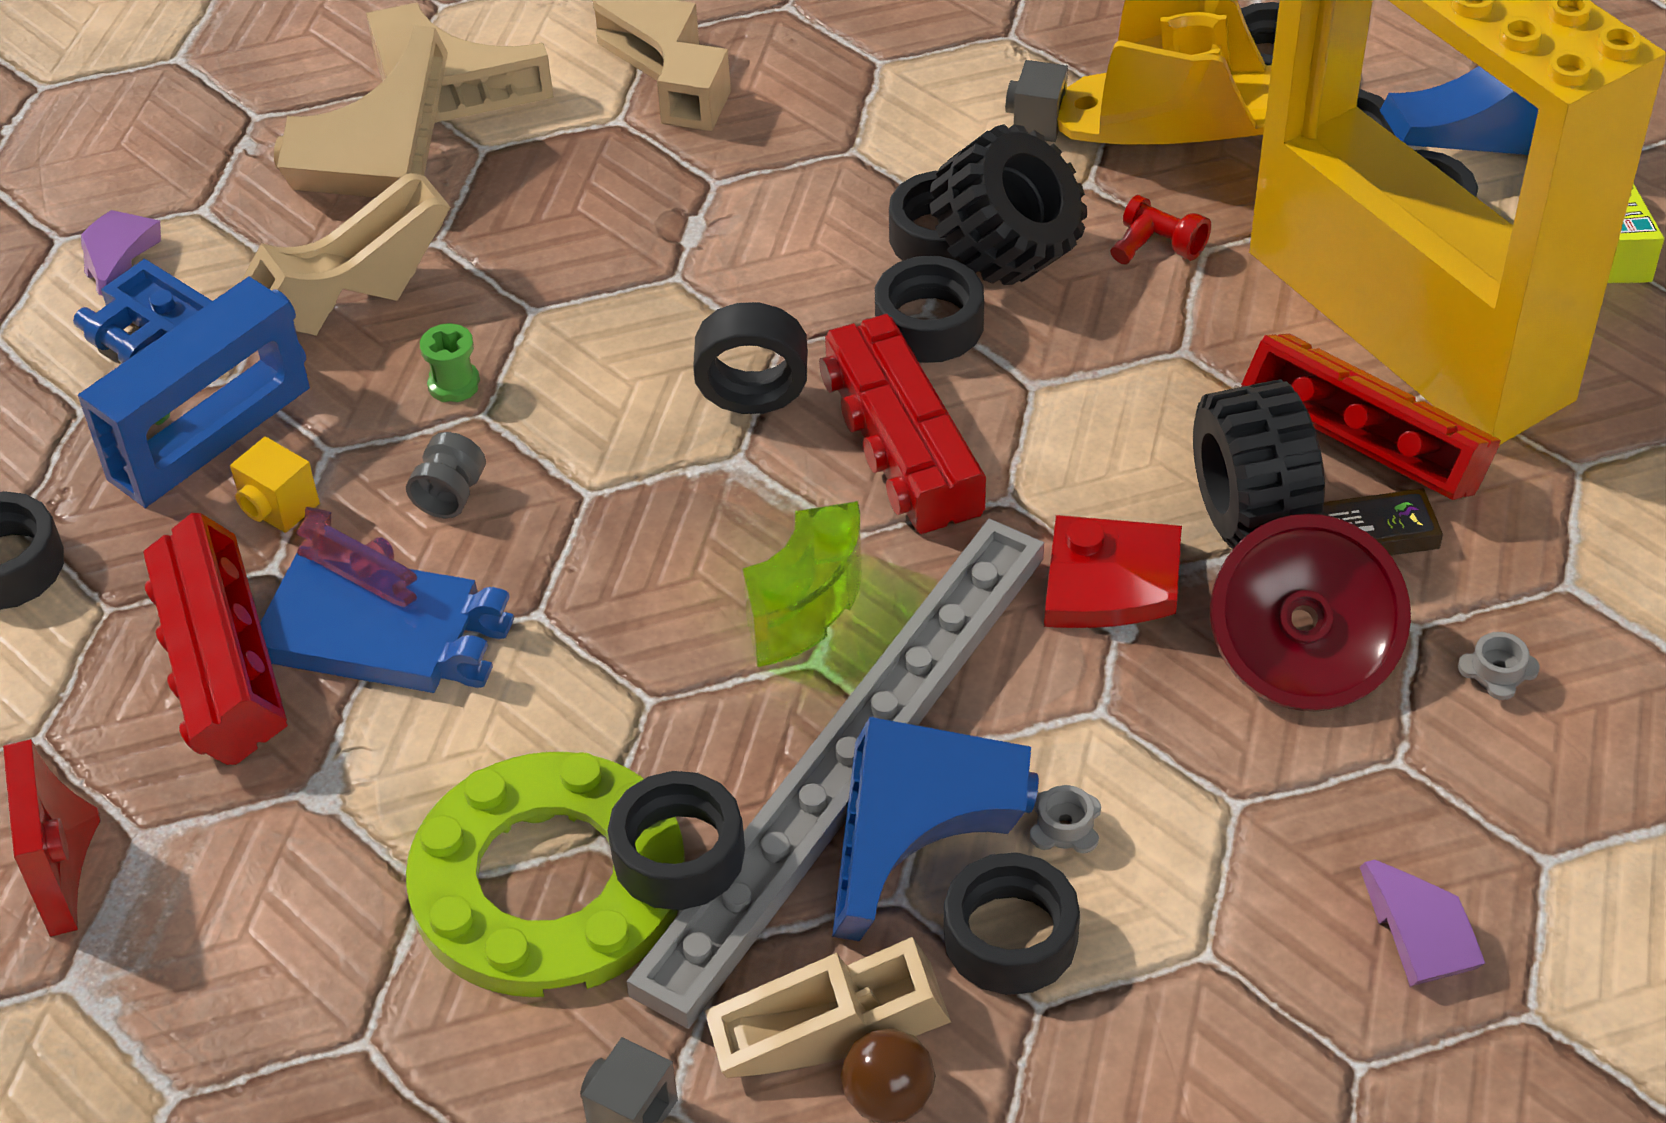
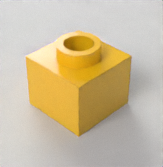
(274, 484)

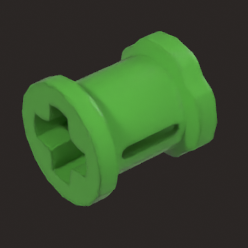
(448, 354)

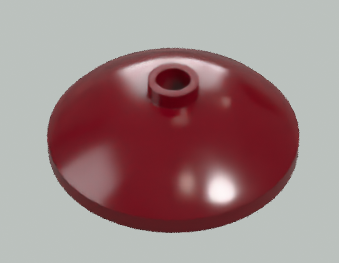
(1344, 585)

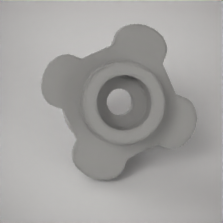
(1499, 664)
(1066, 804)

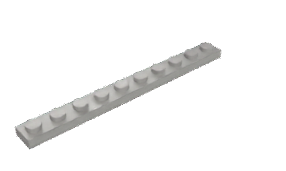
(813, 799)

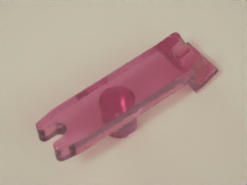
(365, 565)

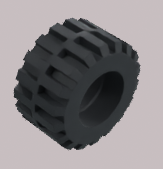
(1008, 204)
(1256, 458)

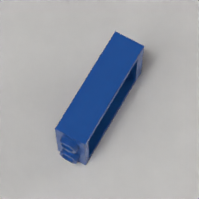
(178, 367)

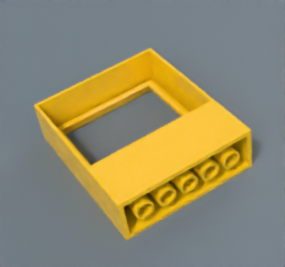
(1413, 263)

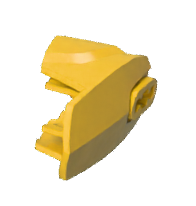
(1173, 78)

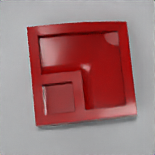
(1111, 572)
(48, 835)

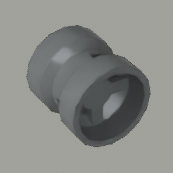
(444, 477)

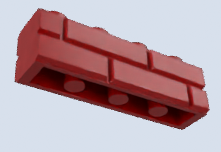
(1378, 417)
(903, 425)
(213, 641)

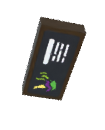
(1397, 520)

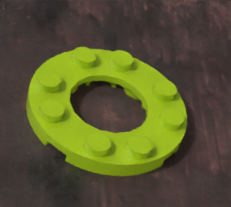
(517, 953)

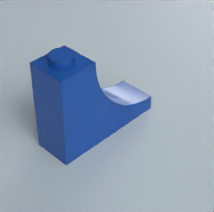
(1463, 115)
(914, 790)

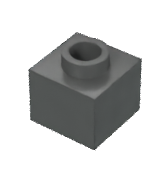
(1038, 97)
(629, 1086)

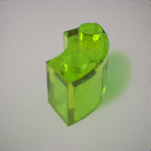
(805, 583)

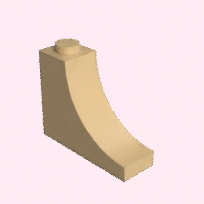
(475, 74)
(374, 138)

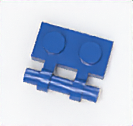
(140, 297)

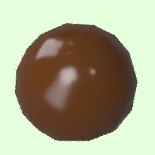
(888, 1076)

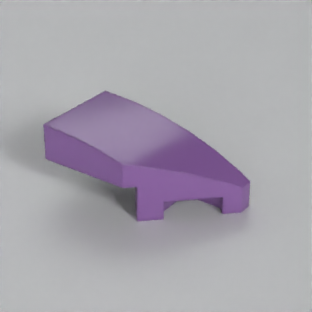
(113, 243)
(1425, 924)

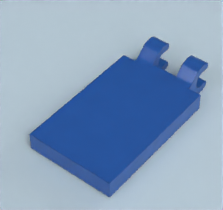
(349, 632)

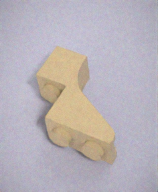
(664, 44)
(366, 254)

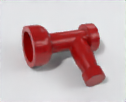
(1187, 234)

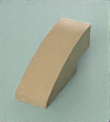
(824, 1009)

